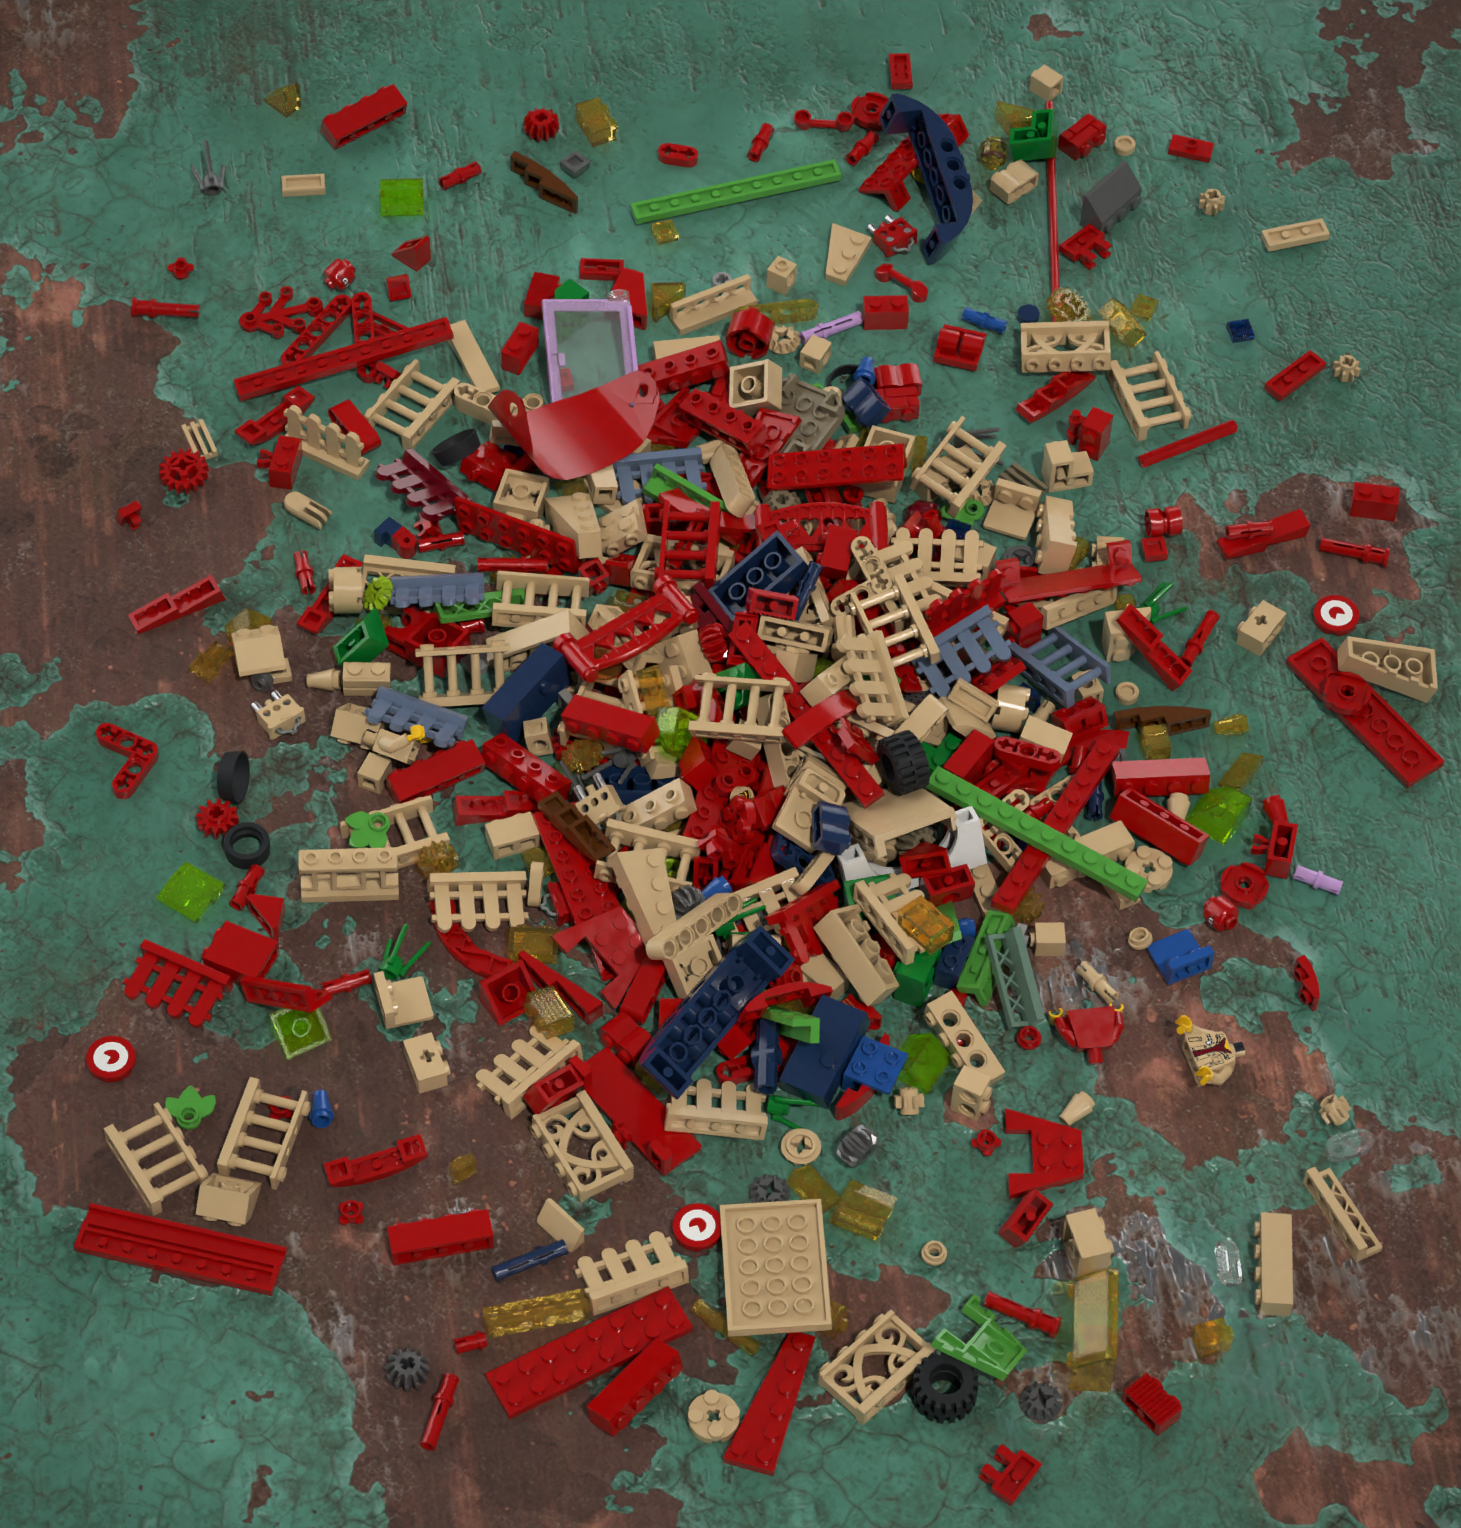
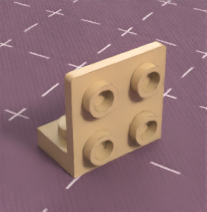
(1013, 509)
(402, 1001)

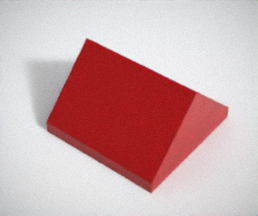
(506, 992)

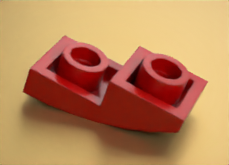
(1309, 989)

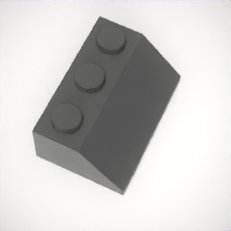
(1111, 199)

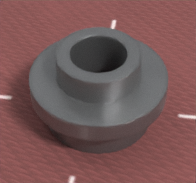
(262, 681)

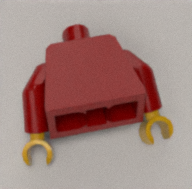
(1090, 1029)

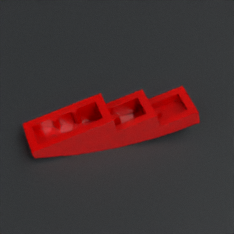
(1055, 394)

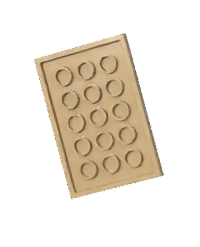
(775, 1267)

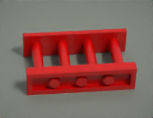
(709, 536)

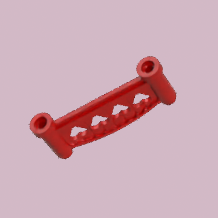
(874, 528)
(667, 600)

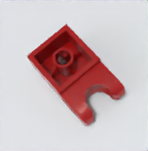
(425, 629)

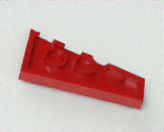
(779, 430)

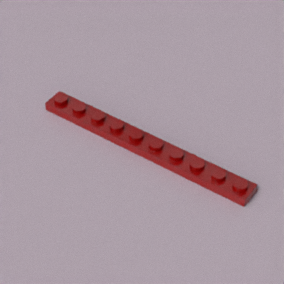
(343, 359)
(828, 743)
(1061, 819)

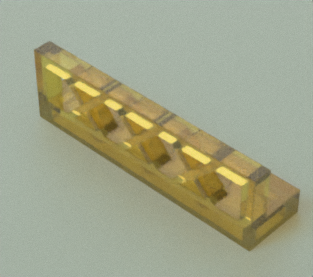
(537, 1316)

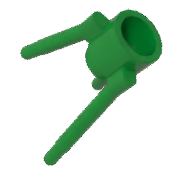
(1151, 602)
(726, 928)
(392, 964)
(781, 1105)

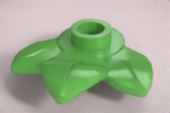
(965, 514)
(365, 832)
(190, 1105)

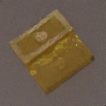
(864, 1210)

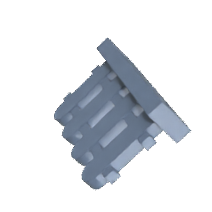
(641, 465)
(437, 588)
(962, 631)
(406, 711)

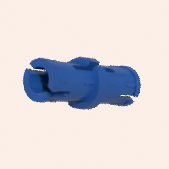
(984, 320)

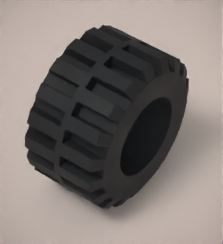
(903, 762)
(944, 1405)

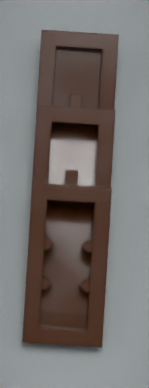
(548, 184)
(1177, 718)
(575, 827)

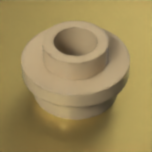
(1140, 938)
(934, 1247)

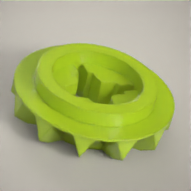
(382, 596)

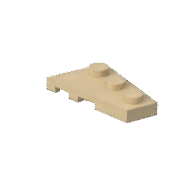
(845, 253)

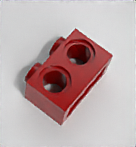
(1082, 718)

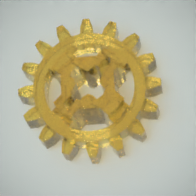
(1070, 307)

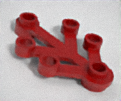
(255, 320)

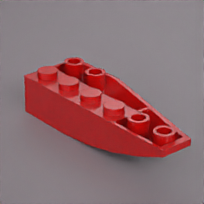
(906, 672)

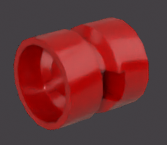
(1165, 521)

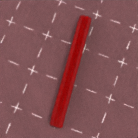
(1187, 443)

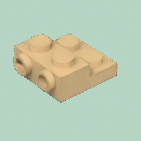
(622, 528)

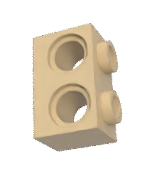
(971, 1093)

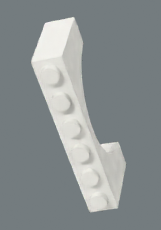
(963, 846)

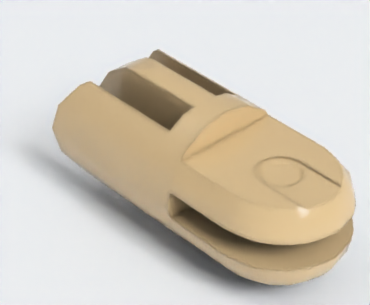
(307, 509)

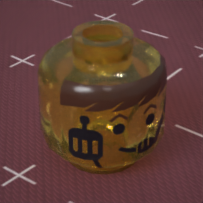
(993, 153)

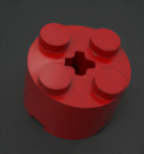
(749, 333)

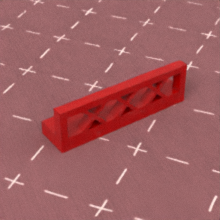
(283, 994)

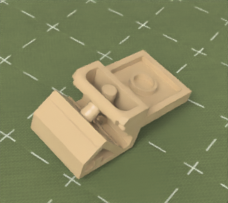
(809, 785)

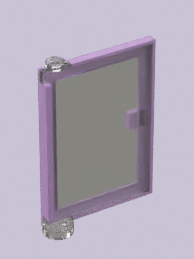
(588, 342)

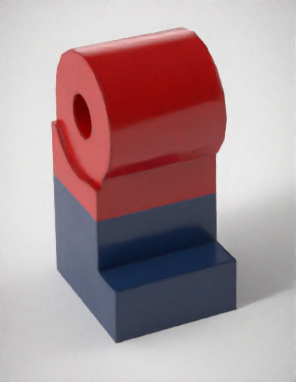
(396, 537)

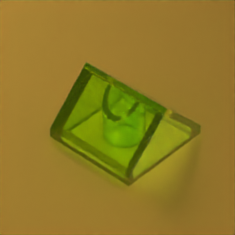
(298, 1030)
(924, 1063)

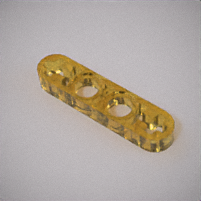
(779, 318)

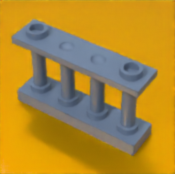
(1052, 681)

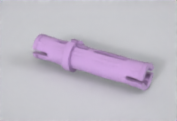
(832, 327)

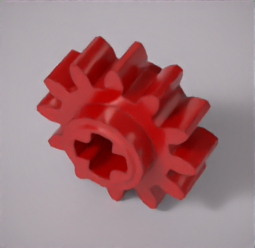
(216, 818)

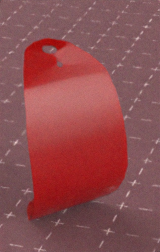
(582, 430)

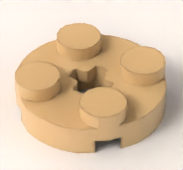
(1154, 859)
(717, 1403)

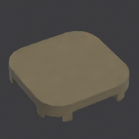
(818, 410)

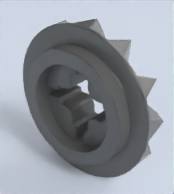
(1022, 553)
(761, 1184)
(1034, 1408)

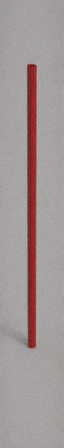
(1053, 221)

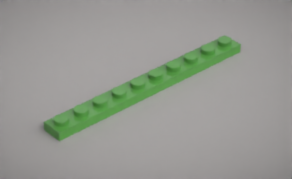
(735, 191)
(1037, 834)

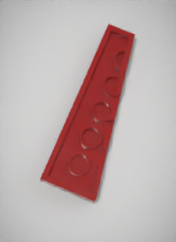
(768, 1418)

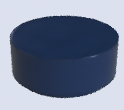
(1028, 314)

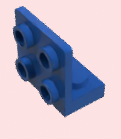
(1180, 956)
(874, 1066)

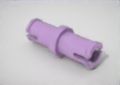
(1318, 880)

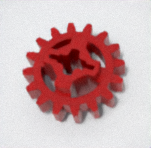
(183, 471)

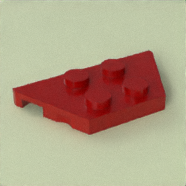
(670, 427)

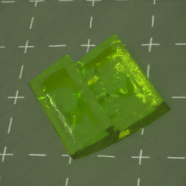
(401, 197)
(190, 891)

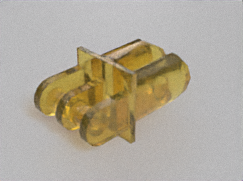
(211, 660)

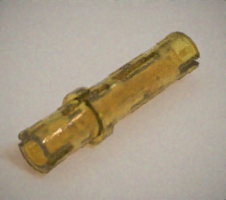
(717, 1321)

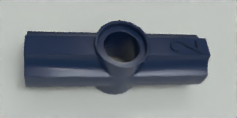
(766, 1056)

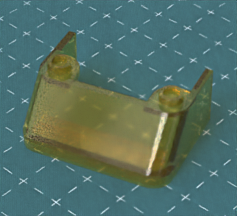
(1094, 1330)

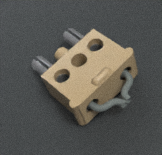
(279, 716)
(599, 805)

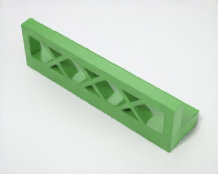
(659, 484)
(484, 609)
(978, 969)
(794, 1024)

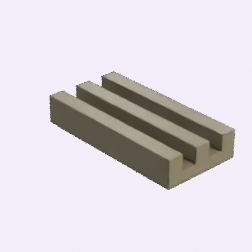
(1024, 478)

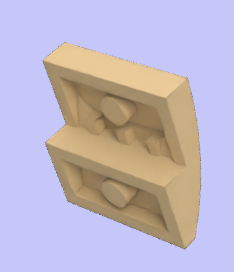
(964, 721)

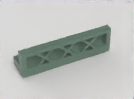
(1020, 978)

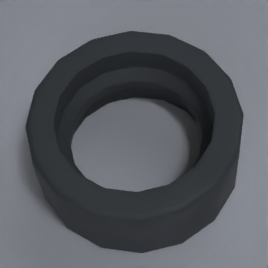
(246, 830)

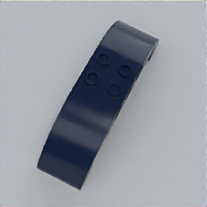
(940, 166)
(713, 1009)

